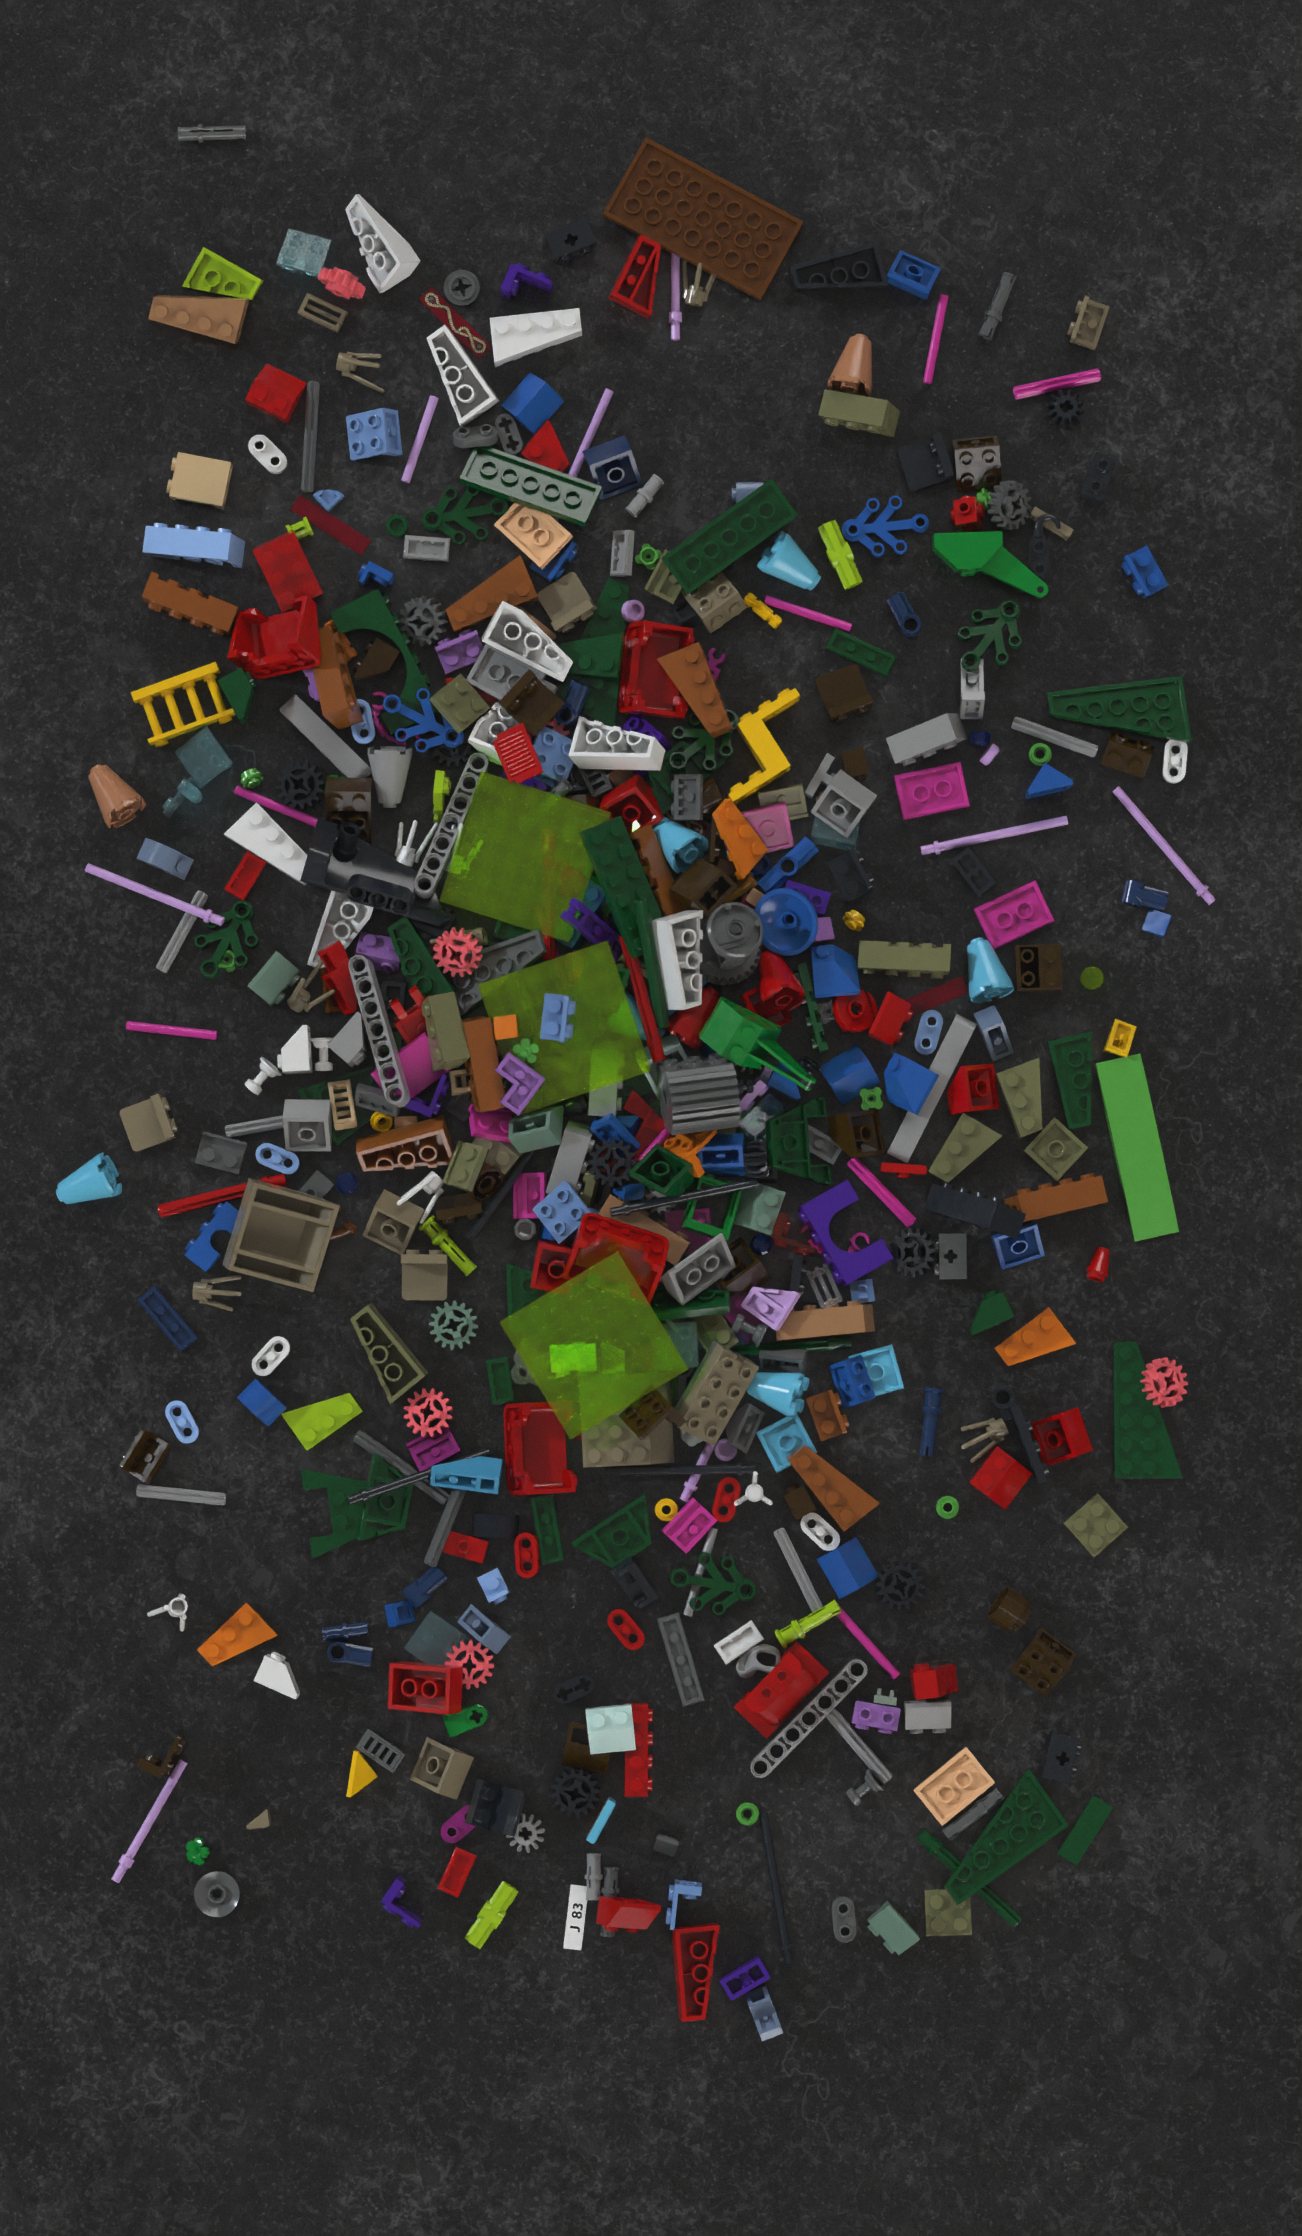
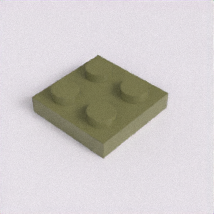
(459, 703)
(1055, 1149)
(1095, 1525)
(944, 1916)

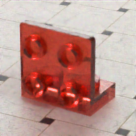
(782, 1226)

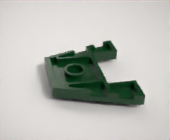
(789, 1142)
(343, 1516)

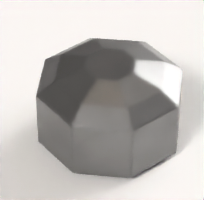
(525, 1229)

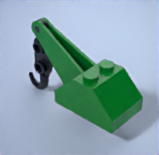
(984, 552)
(749, 1039)

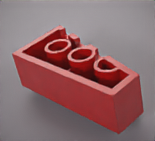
(693, 1963)

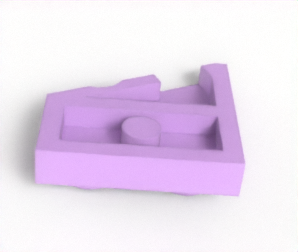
(760, 1088)
(770, 1305)

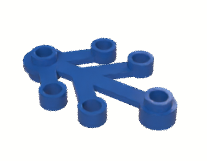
(881, 527)
(426, 722)

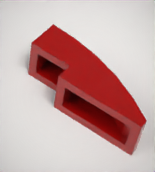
(339, 976)

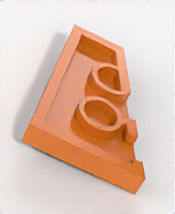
(741, 839)
(1035, 1339)
(236, 1635)

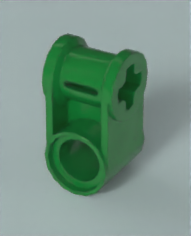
(463, 1722)

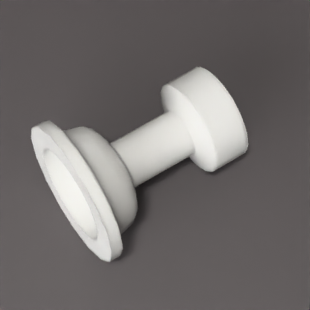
(321, 1043)
(268, 1069)

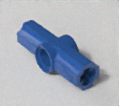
(798, 856)

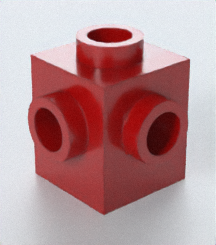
(967, 514)

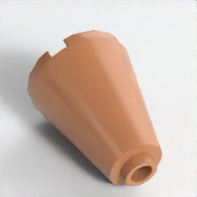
(854, 368)
(114, 796)

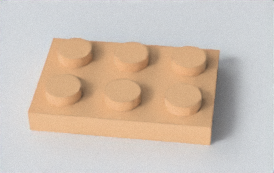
(533, 533)
(954, 1786)

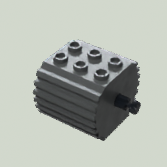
(699, 1094)

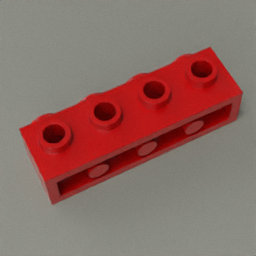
(638, 1761)

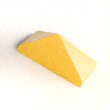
(1120, 1038)
(360, 1774)

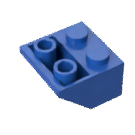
(724, 1155)

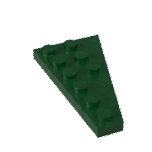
(1016, 1830)

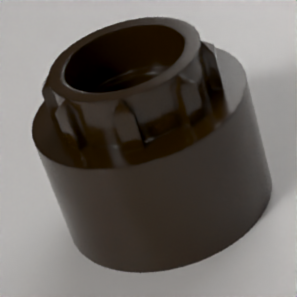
(711, 797)
(487, 1182)
(1010, 1609)

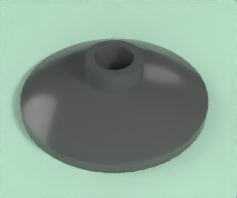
(208, 1902)

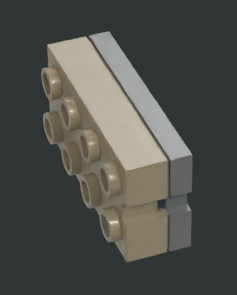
(714, 1394)

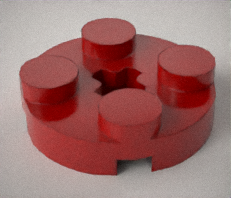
(847, 1019)

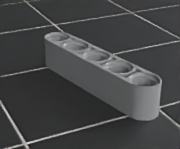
(324, 738)

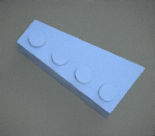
(193, 544)

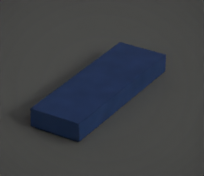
(167, 1318)

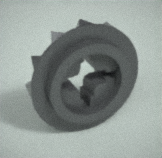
(452, 283)

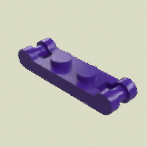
(591, 926)

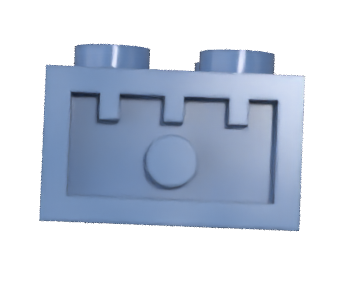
(374, 433)
(553, 754)
(556, 1017)
(562, 1213)
(688, 1890)

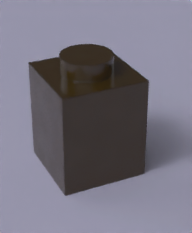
(855, 763)
(799, 1501)

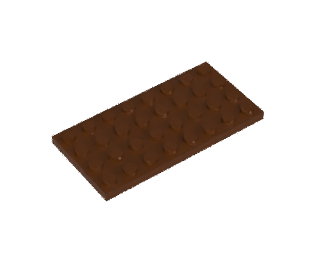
(703, 218)

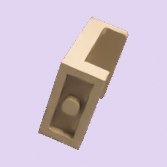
(200, 480)

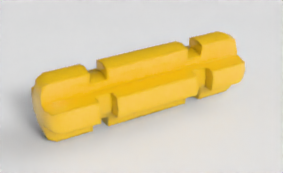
(762, 610)

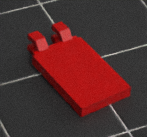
(411, 1021)

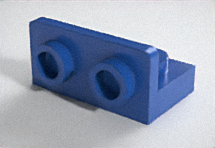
(554, 568)
(1144, 571)
(379, 575)
(610, 1127)
(852, 1381)

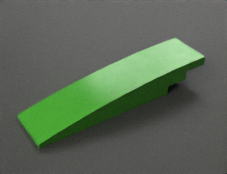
(1137, 1147)

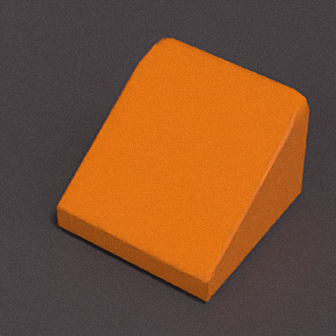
(506, 1027)

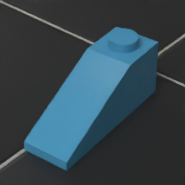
(470, 1474)

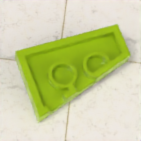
(220, 276)
(441, 789)
(321, 1419)

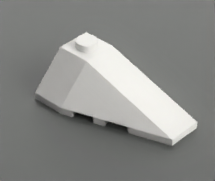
(385, 250)
(523, 639)
(486, 731)
(341, 922)

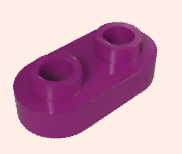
(457, 1822)

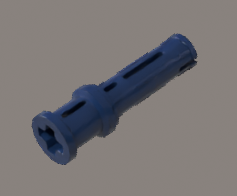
(932, 1409)

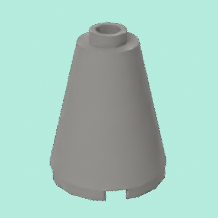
(389, 772)

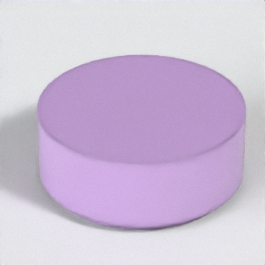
(632, 611)
(989, 754)
(724, 1450)

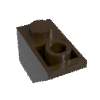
(377, 662)

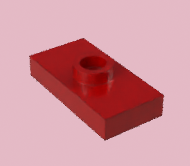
(245, 876)
(903, 1170)
(466, 1547)
(457, 1872)

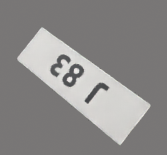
(575, 1917)

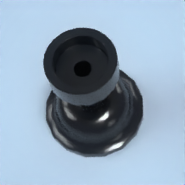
(578, 788)

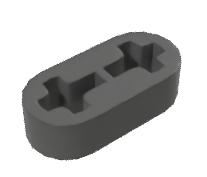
(513, 432)

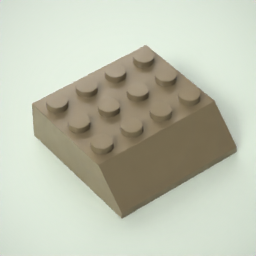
(280, 1235)
(617, 1445)

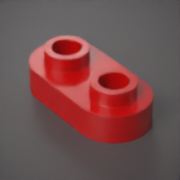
(726, 1499)
(525, 1554)
(625, 1629)

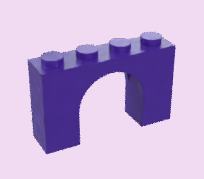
(846, 1265)

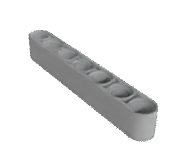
(446, 835)
(373, 1021)
(943, 1065)
(804, 1729)

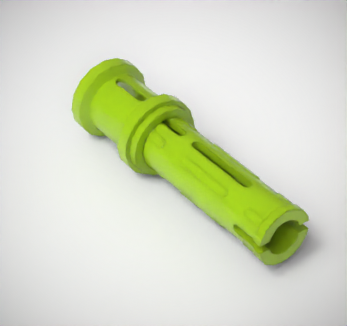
(440, 1237)
(798, 1628)

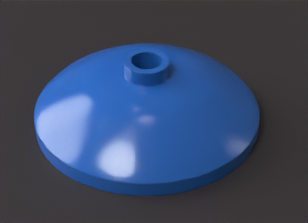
(779, 931)

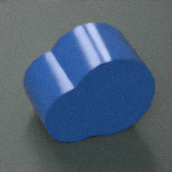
(262, 1402)

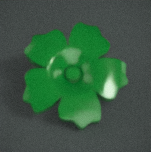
(196, 1851)

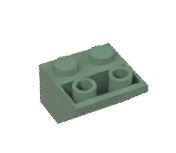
(536, 1129)

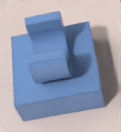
(862, 1291)

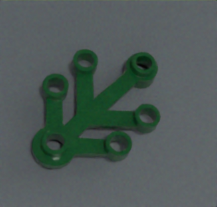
(461, 514)
(991, 633)
(704, 738)
(227, 937)
(716, 1584)

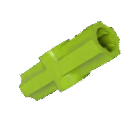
(840, 554)
(491, 1914)

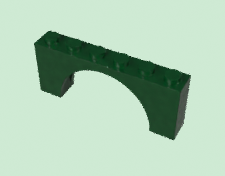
(372, 614)

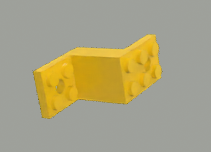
(763, 745)

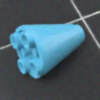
(788, 563)
(780, 1391)

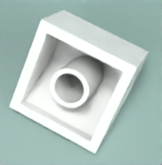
(297, 1053)
(277, 1675)

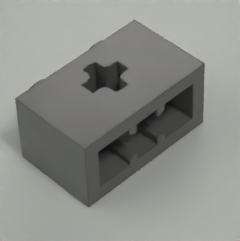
(958, 1268)

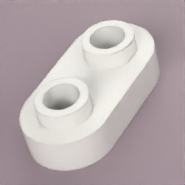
(267, 453)
(1175, 761)
(270, 1355)
(820, 1531)

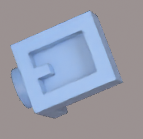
(494, 1586)

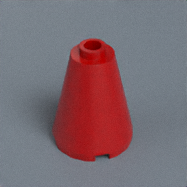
(778, 984)
(689, 1022)

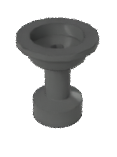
(757, 1332)
(871, 1783)

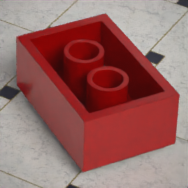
(286, 570)
(425, 1687)

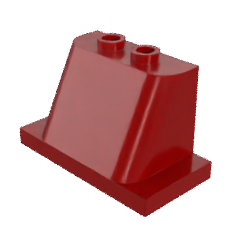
(781, 1690)

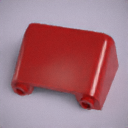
(276, 642)
(643, 681)
(639, 1248)
(535, 1451)

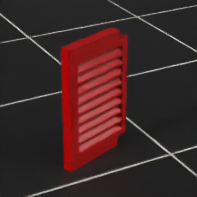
(517, 754)

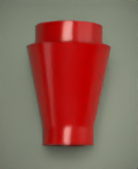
(1098, 1266)

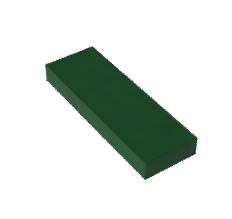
(861, 652)
(547, 1528)
(1084, 1830)

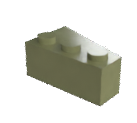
(859, 412)
(445, 1032)
(1023, 1096)
(962, 1147)

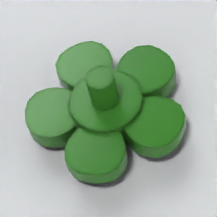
(525, 1050)

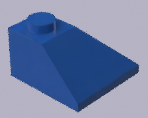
(833, 972)
(908, 1083)

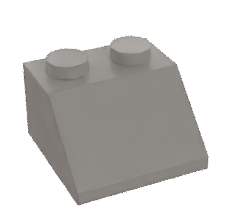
(843, 803)
(307, 1125)
(927, 1715)

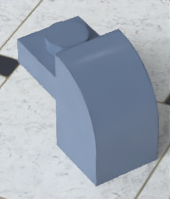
(165, 858)
(763, 2013)

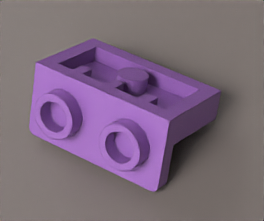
(460, 651)

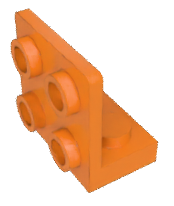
(688, 1146)

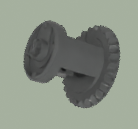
(730, 944)

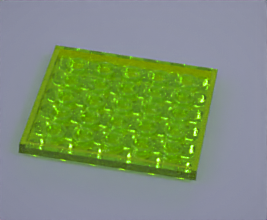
(522, 856)
(604, 1036)
(594, 1345)

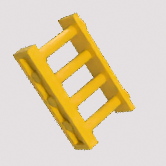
(187, 682)

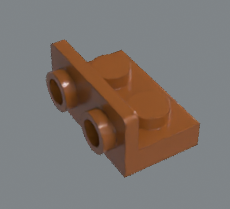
(827, 1414)

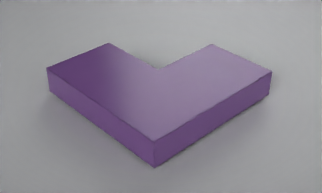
(524, 1079)

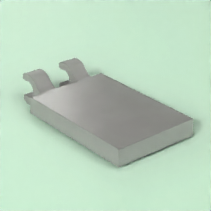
(499, 672)

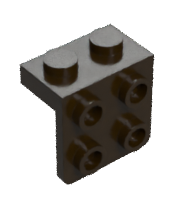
(844, 693)

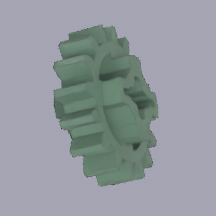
(448, 1310)

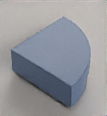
(328, 498)

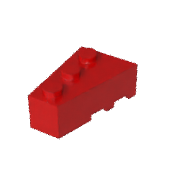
(637, 278)
(933, 1681)

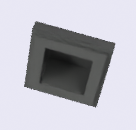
(666, 1845)

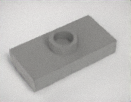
(426, 548)
(622, 553)

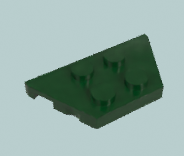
(661, 780)
(386, 1511)
(618, 1535)

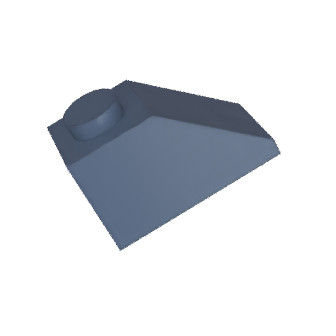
(993, 1033)
(484, 1629)

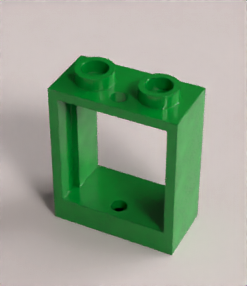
(729, 1215)

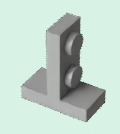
(972, 692)
(821, 776)

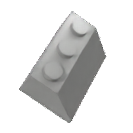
(351, 1041)
(699, 1270)

